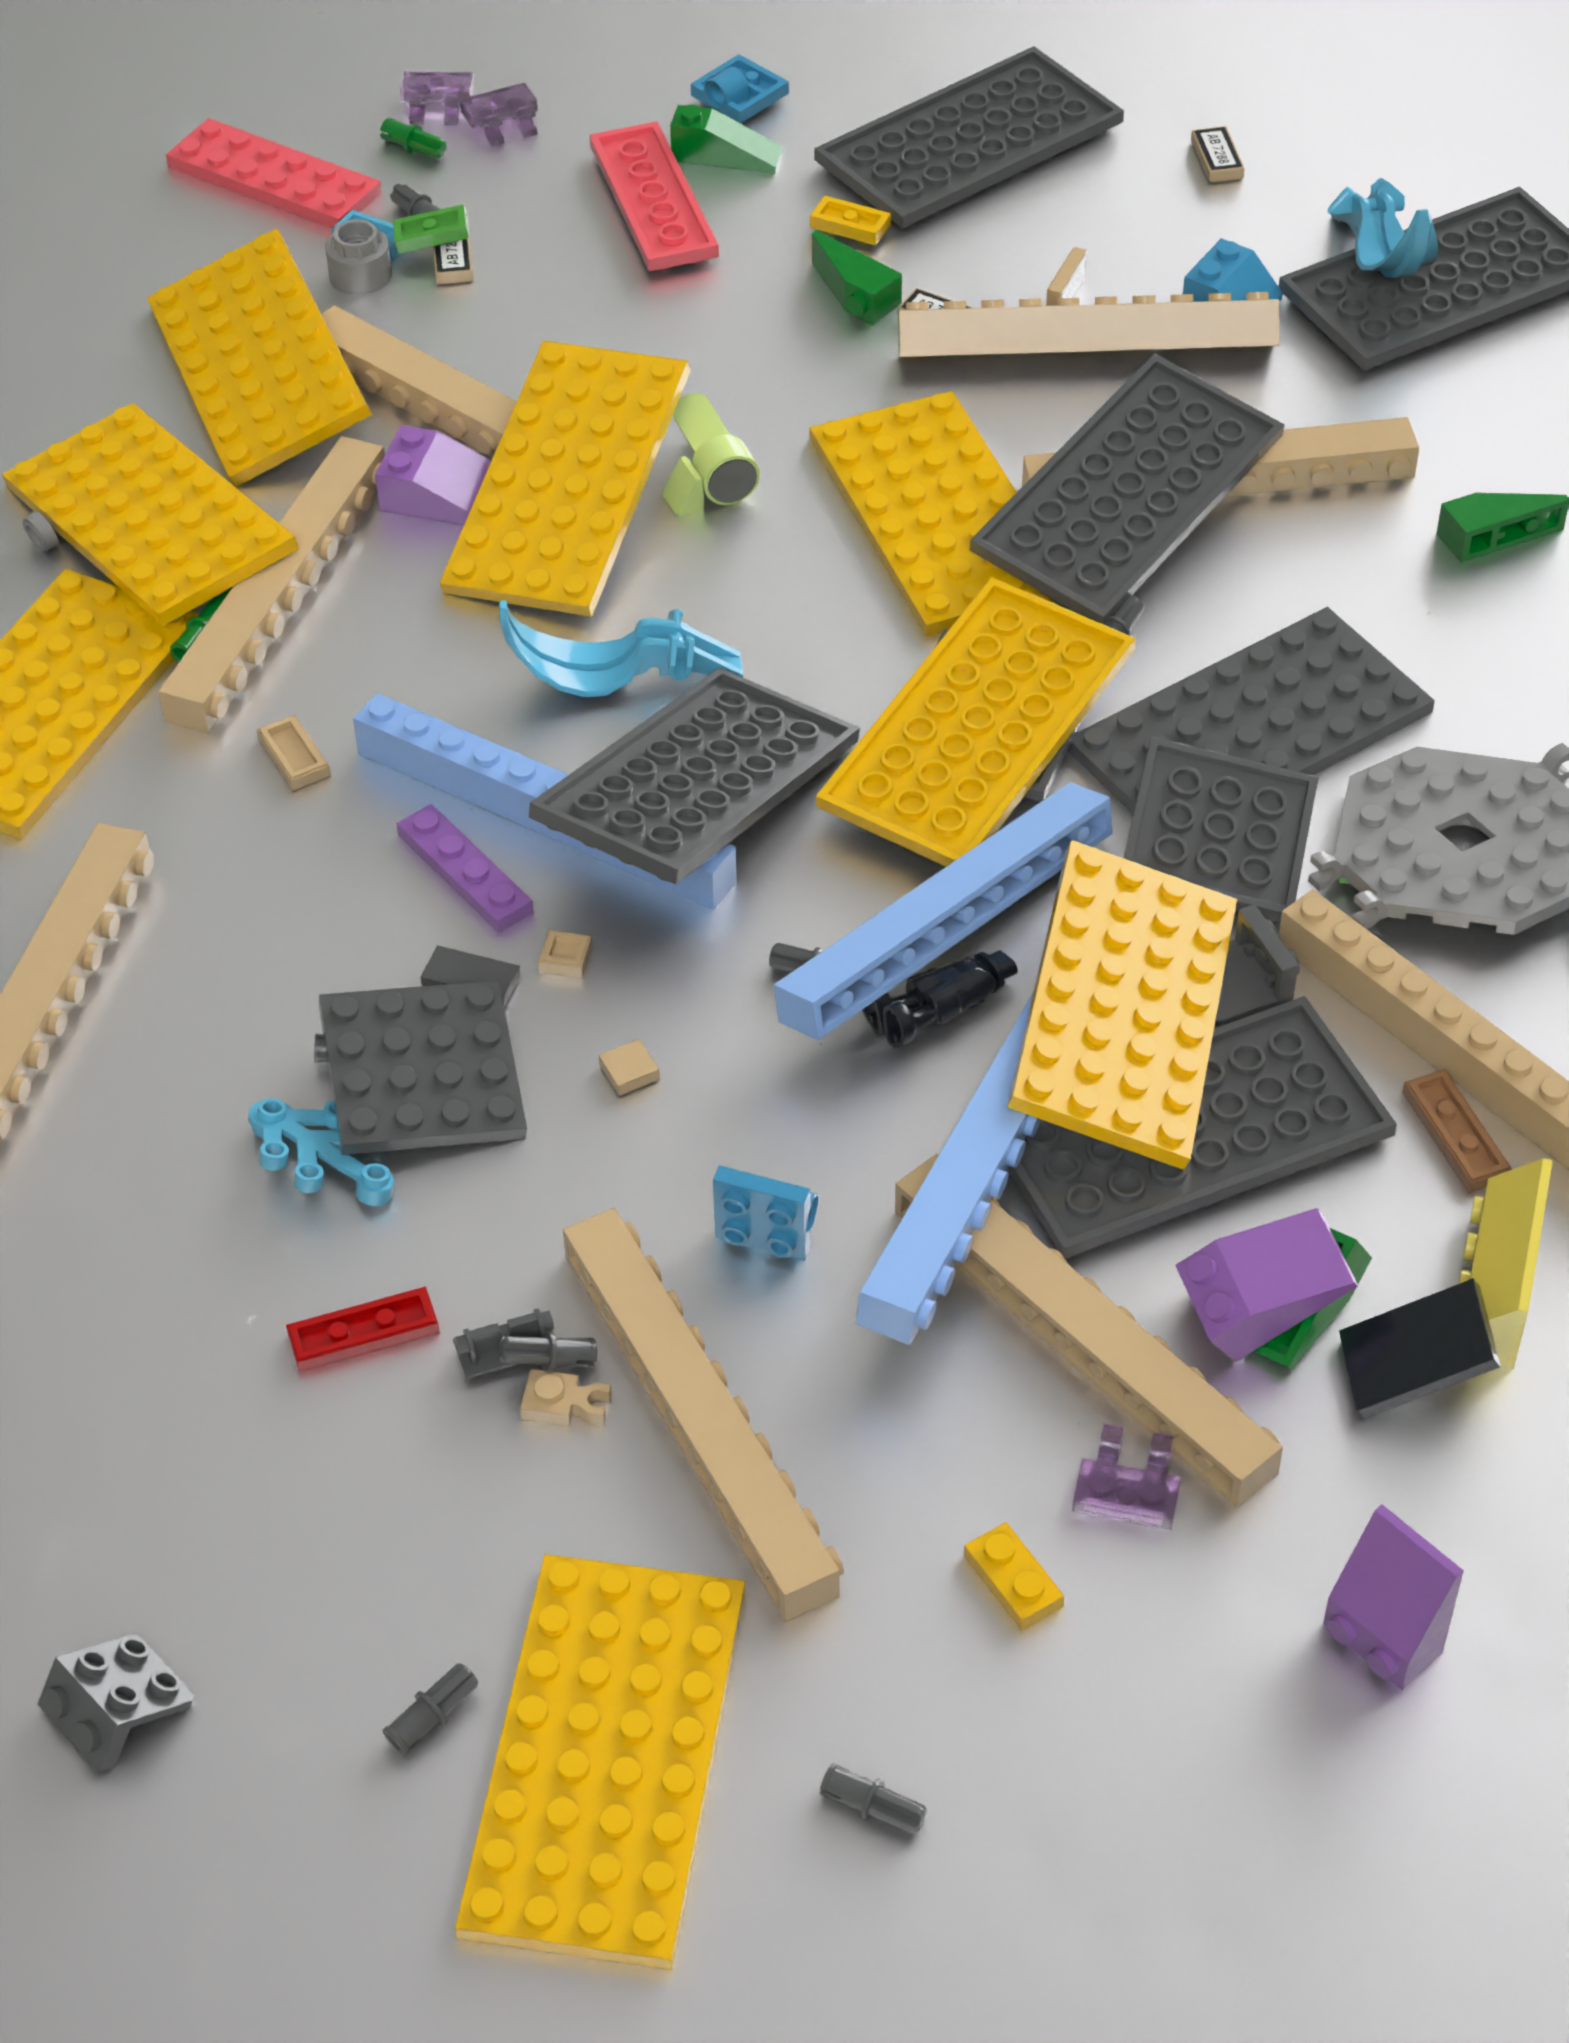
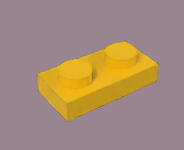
(850, 220)
(1013, 1576)

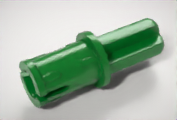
(413, 138)

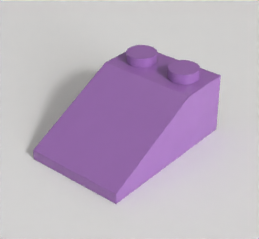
(429, 476)
(1265, 1280)
(1394, 1599)

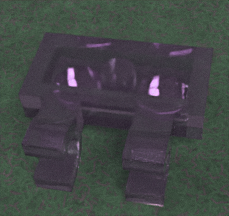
(443, 87)
(492, 107)
(1127, 1492)

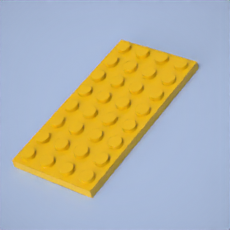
(257, 357)
(565, 478)
(920, 494)
(149, 513)
(68, 684)
(976, 723)
(1124, 1005)
(603, 1763)

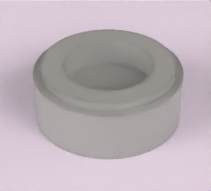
(40, 531)

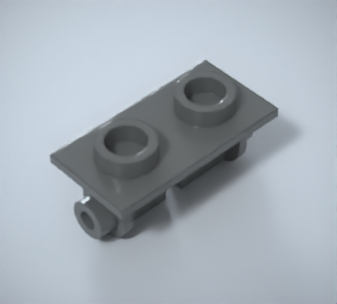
(479, 1347)

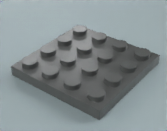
(1223, 824)
(421, 1067)

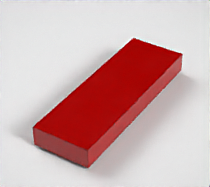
(362, 1329)

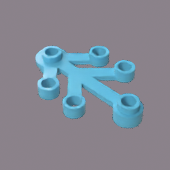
(275, 1119)

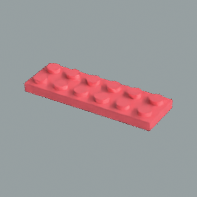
(273, 173)
(654, 196)

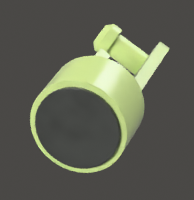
(720, 458)

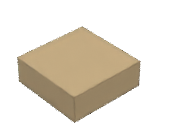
(565, 954)
(629, 1067)

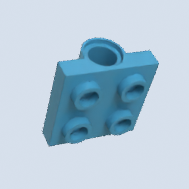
(739, 88)
(763, 1213)

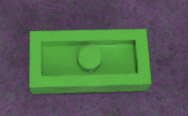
(431, 229)

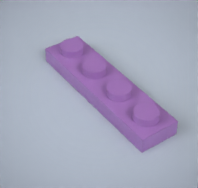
(465, 868)

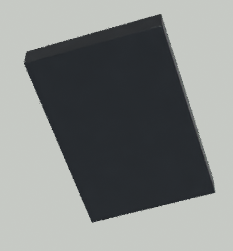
(1419, 1348)

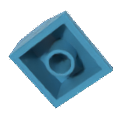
(1229, 270)

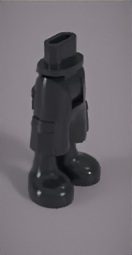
(938, 996)

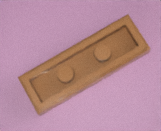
(1455, 1129)

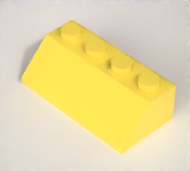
(1507, 1250)

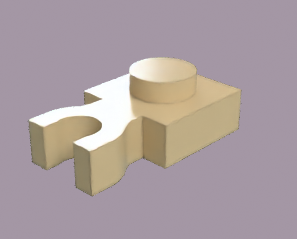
(558, 1397)

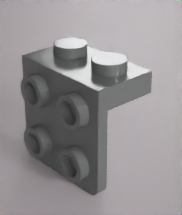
(1257, 969)
(106, 1692)

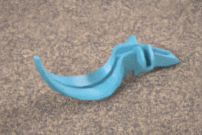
(1378, 234)
(604, 667)

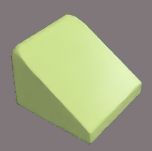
(684, 488)

